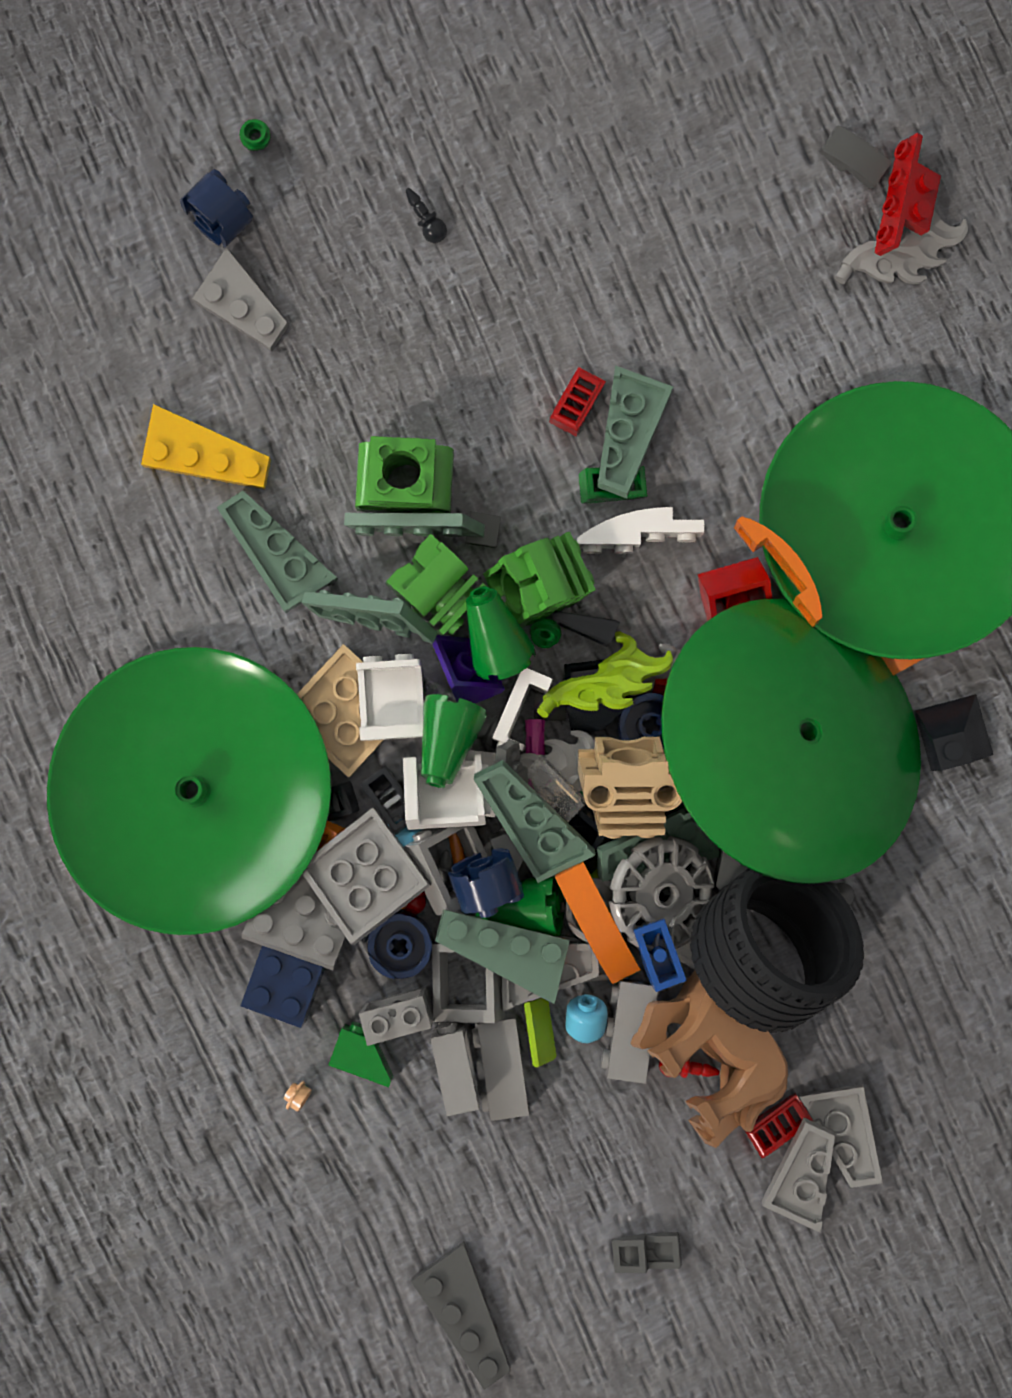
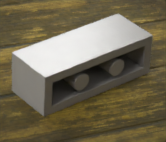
(622, 1059)
(501, 1069)

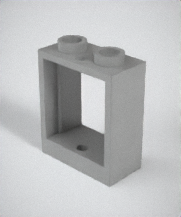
(419, 852)
(463, 1013)
(389, 1020)
(455, 1068)

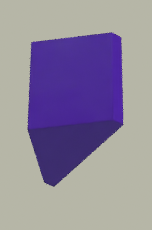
(457, 665)

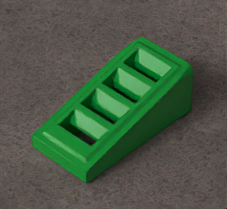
(589, 496)

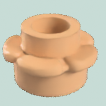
(297, 1096)

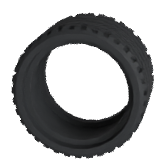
(744, 979)

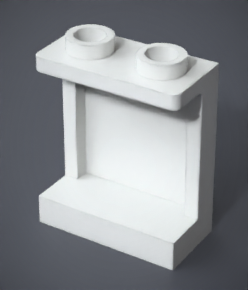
(526, 680)
(390, 697)
(445, 807)

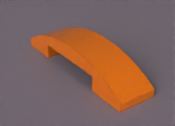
(758, 535)
(597, 922)

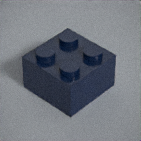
(282, 987)

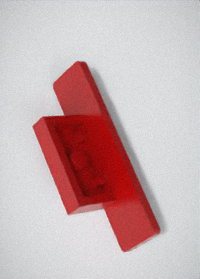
(909, 196)

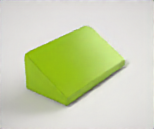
(540, 1031)

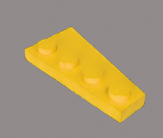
(193, 450)

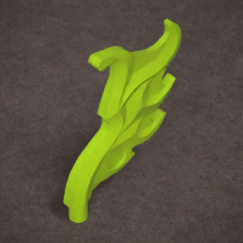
(616, 678)

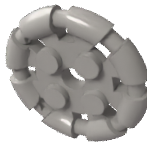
(646, 888)

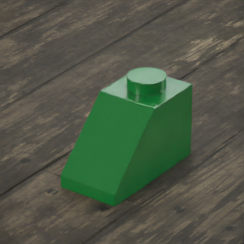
(357, 1058)

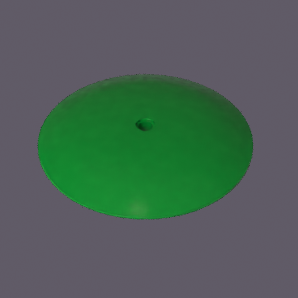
(911, 457)
(747, 774)
(124, 778)

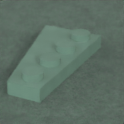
(369, 612)

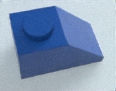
(660, 965)

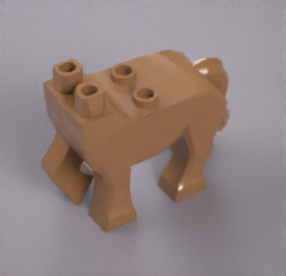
(750, 1060)

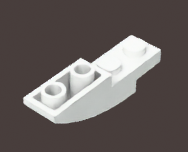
(625, 531)

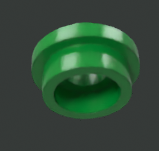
(255, 126)
(545, 633)

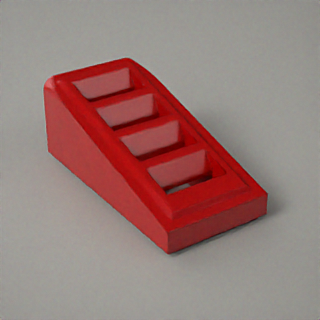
(566, 423)
(772, 1114)

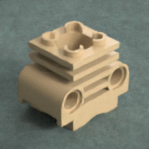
(627, 786)

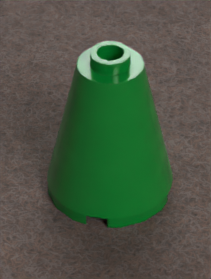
(496, 637)
(447, 737)
(537, 910)

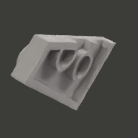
(240, 302)
(578, 967)
(847, 1115)
(801, 1178)

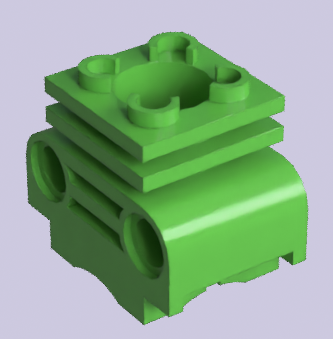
(383, 454)
(541, 578)
(435, 585)

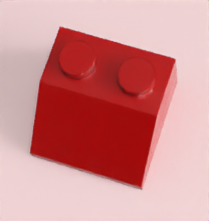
(733, 586)

